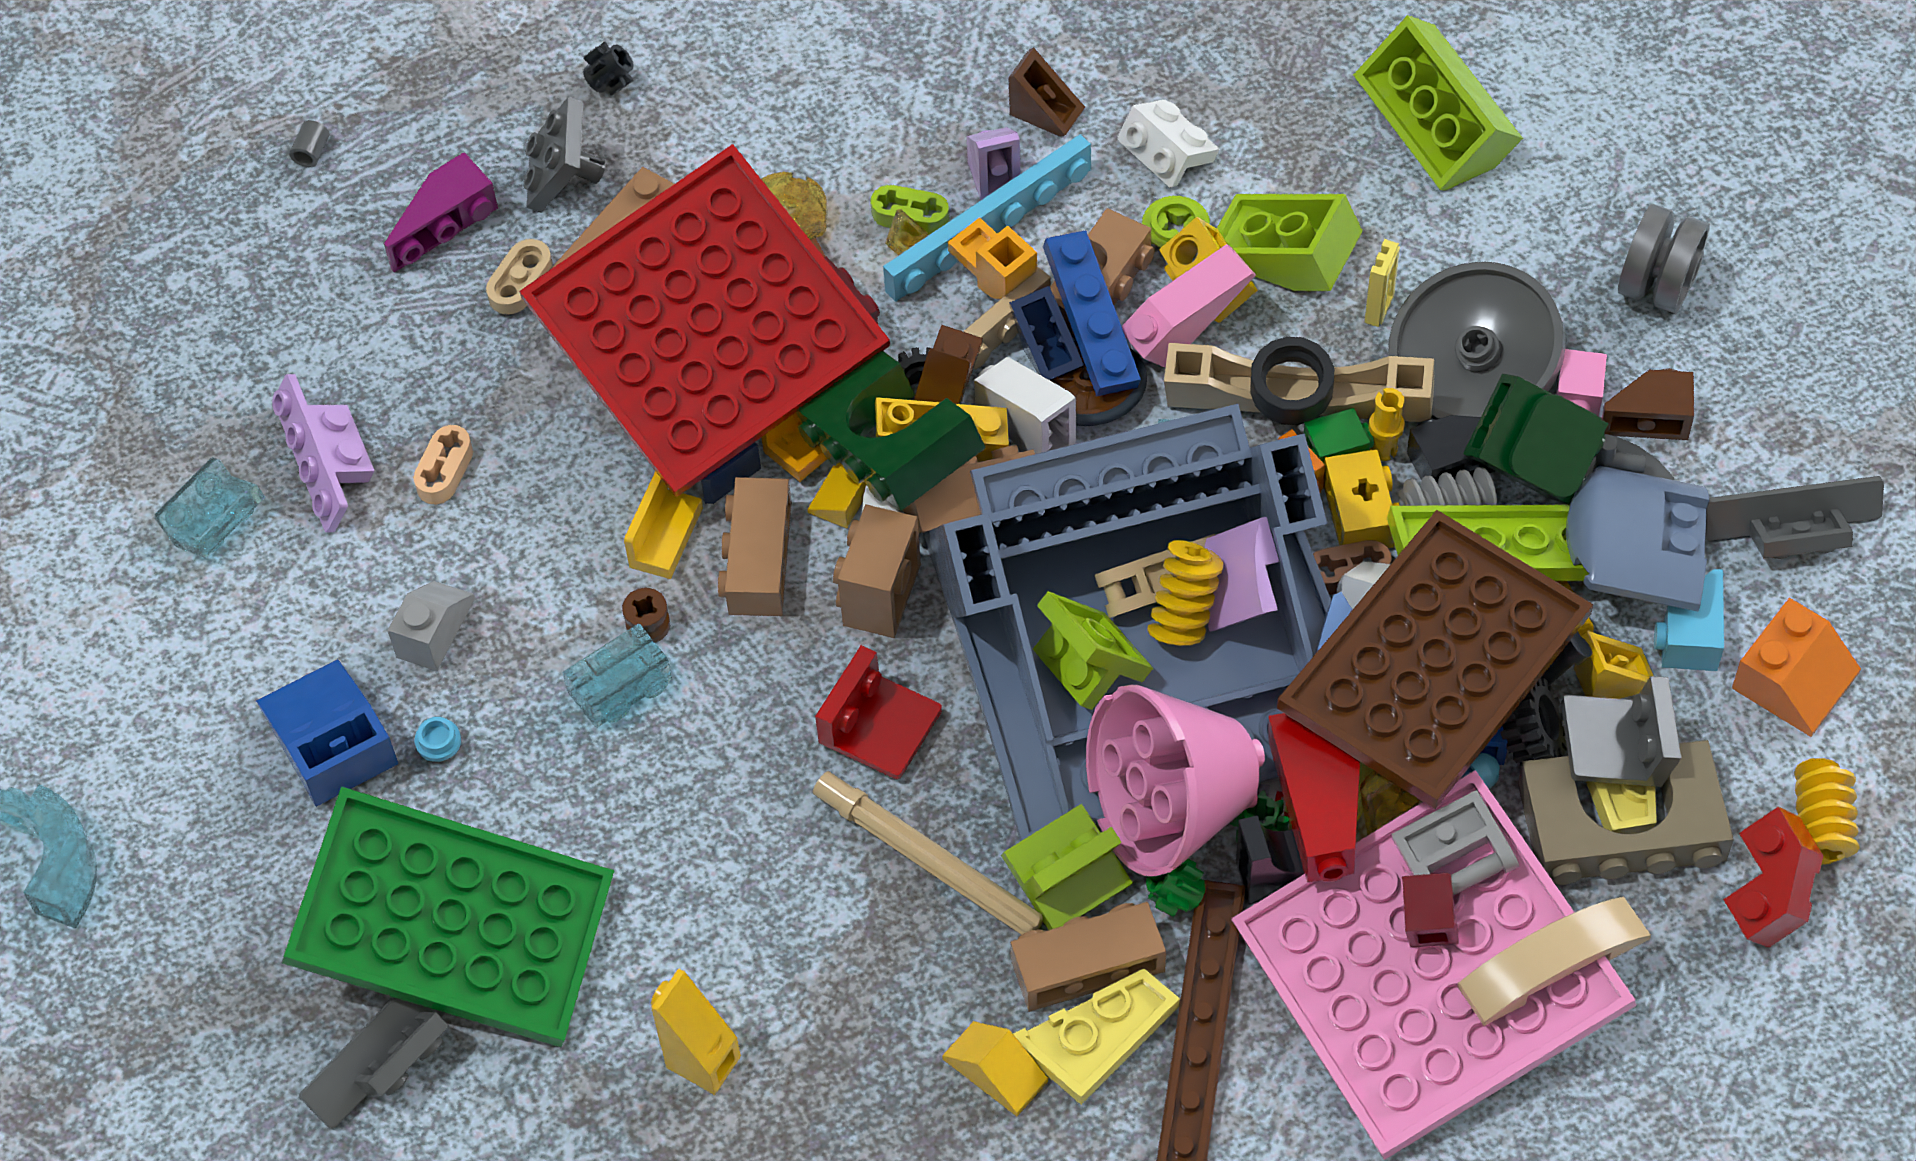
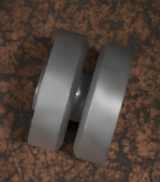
(1669, 260)

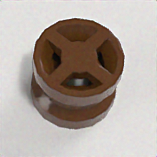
(656, 622)

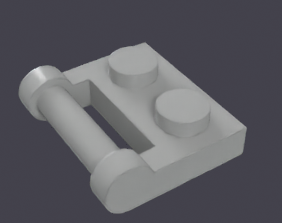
(1452, 834)

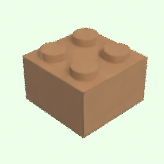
(878, 570)

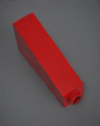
(1319, 795)

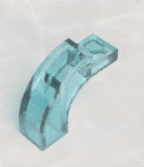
(68, 867)

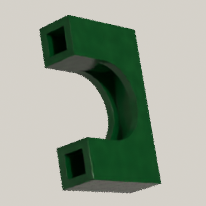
(893, 465)

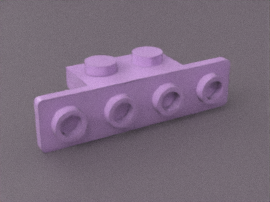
(324, 448)

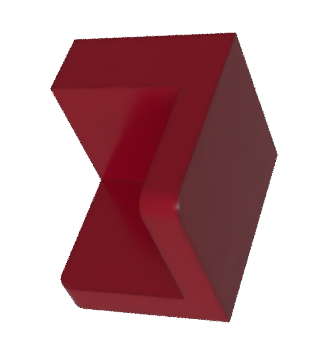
(1429, 910)

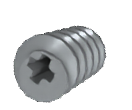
(1462, 491)

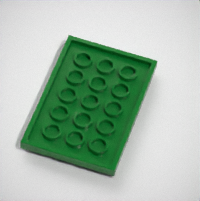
(449, 917)

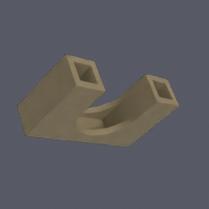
(1577, 847)

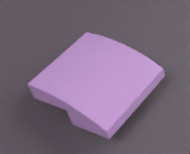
(1244, 582)

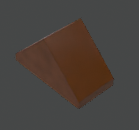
(1042, 96)

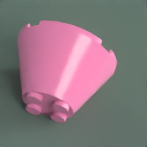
(1167, 775)

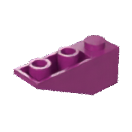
(442, 207)

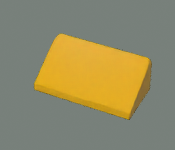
(838, 498)

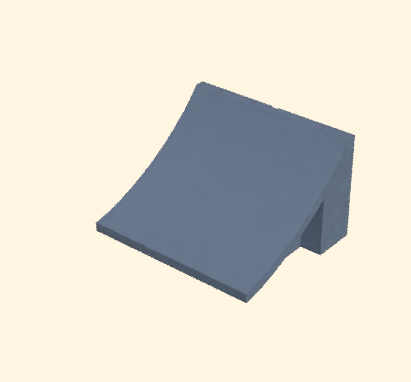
(1098, 506)

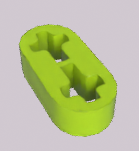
(913, 202)

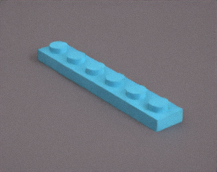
(999, 209)

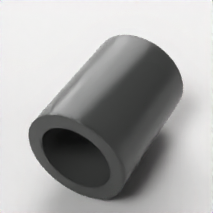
(309, 143)

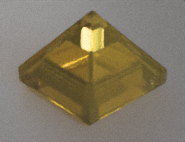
(904, 233)

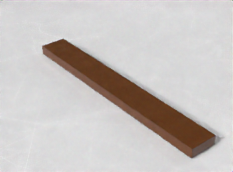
(1201, 1025)

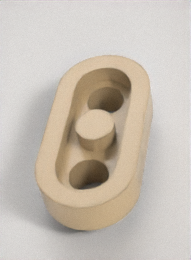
(514, 275)

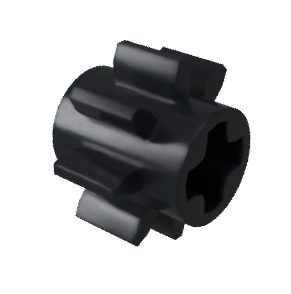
(608, 68)

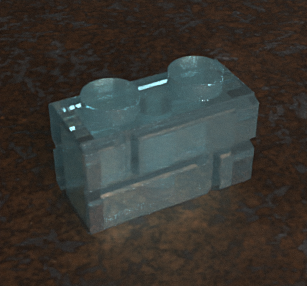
(618, 676)

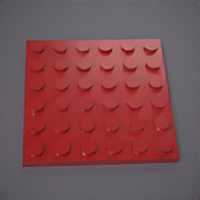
(704, 319)

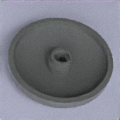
(1476, 327)

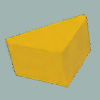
(1613, 669)
(997, 1065)

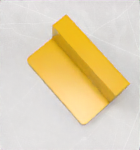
(661, 529)

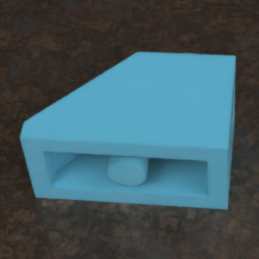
(1694, 637)

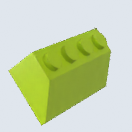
(1436, 104)

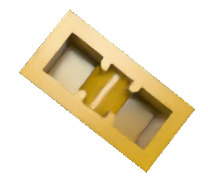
(1359, 497)

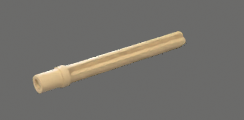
(857, 807)

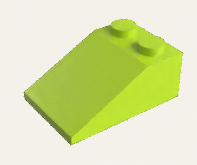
(1292, 237)

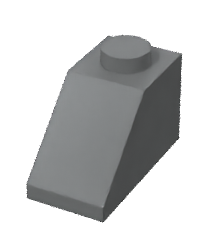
(428, 623)

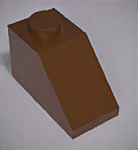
(1653, 406)

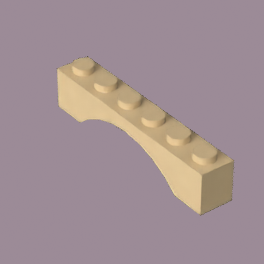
(1216, 379)

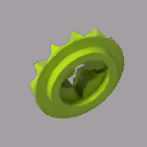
(1172, 209)

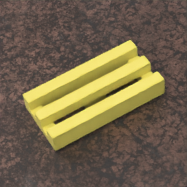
(1382, 283)

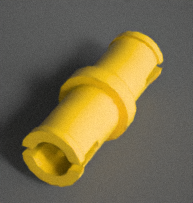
(1387, 422)

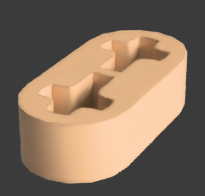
(450, 467)

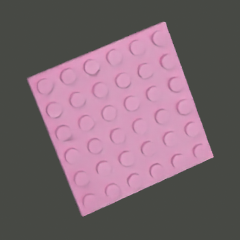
(1391, 1013)

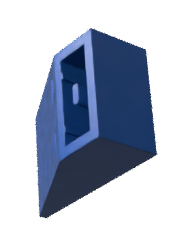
(328, 731)

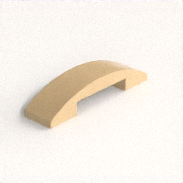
(1551, 955)

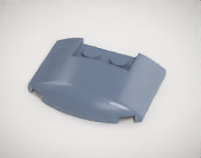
(1640, 536)

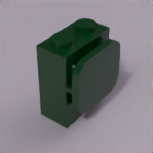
(1536, 438)

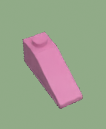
(1187, 305)

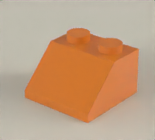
(1797, 668)

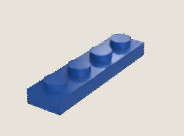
(1091, 313)

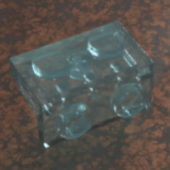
(207, 509)

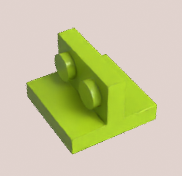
(1086, 650)
(1067, 867)

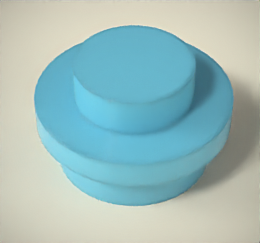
(437, 739)

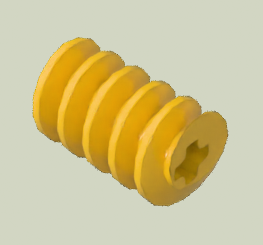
(1188, 594)
(1826, 807)

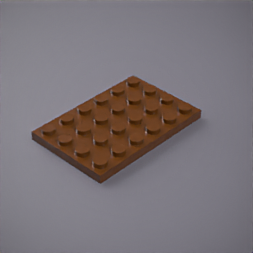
(1435, 658)

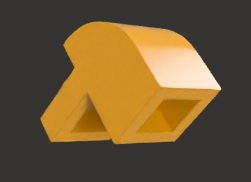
(996, 259)

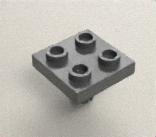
(557, 156)

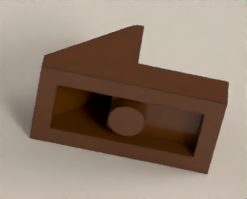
(948, 366)

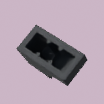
(1265, 859)

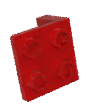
(875, 717)

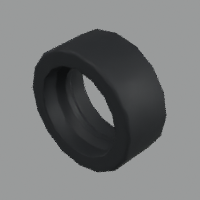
(1292, 350)

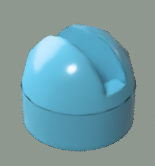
(1486, 767)

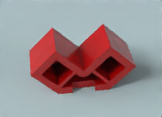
(1780, 896)

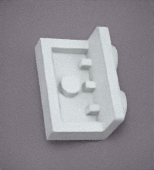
(1165, 140)

